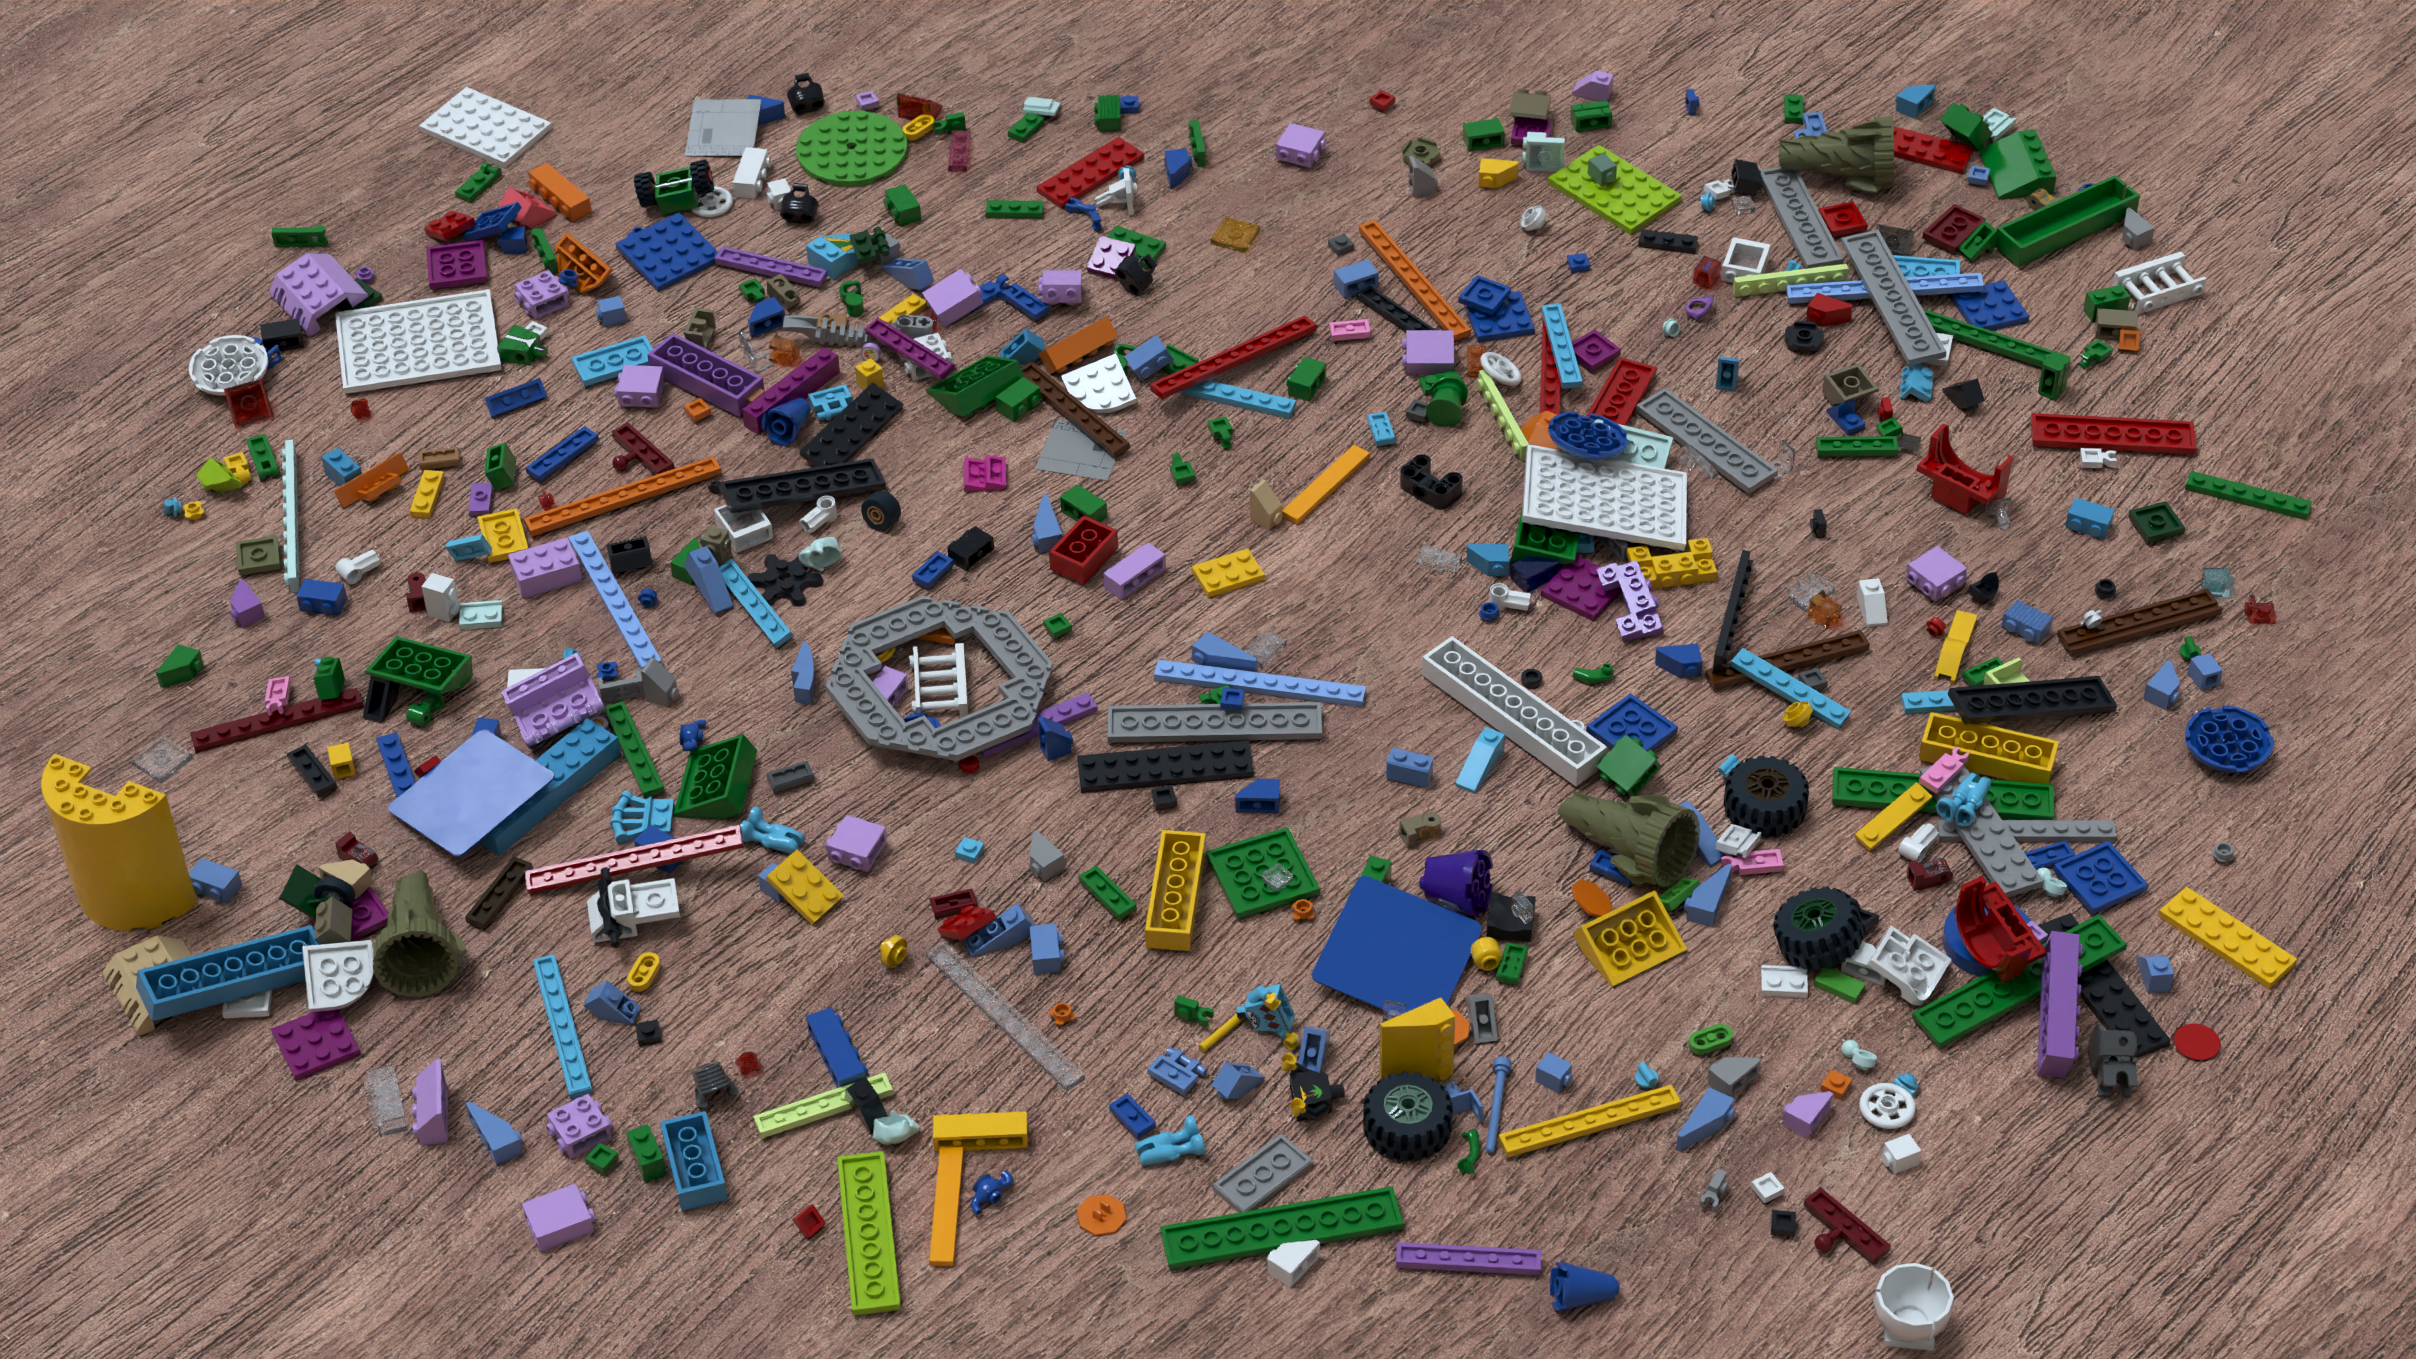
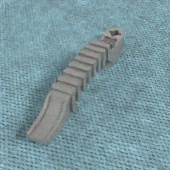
(910, 325)

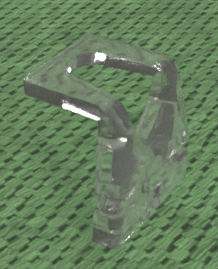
(750, 354)

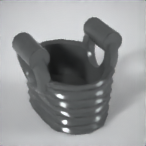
(709, 1079)

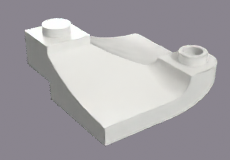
(1909, 964)

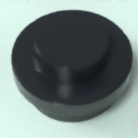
(2105, 588)

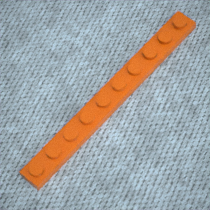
(1414, 279)
(622, 496)

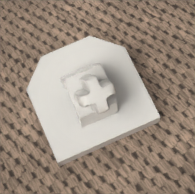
(1120, 192)

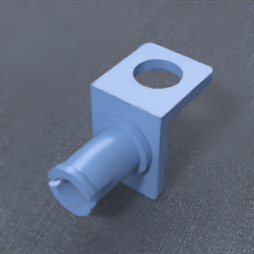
(1464, 1101)

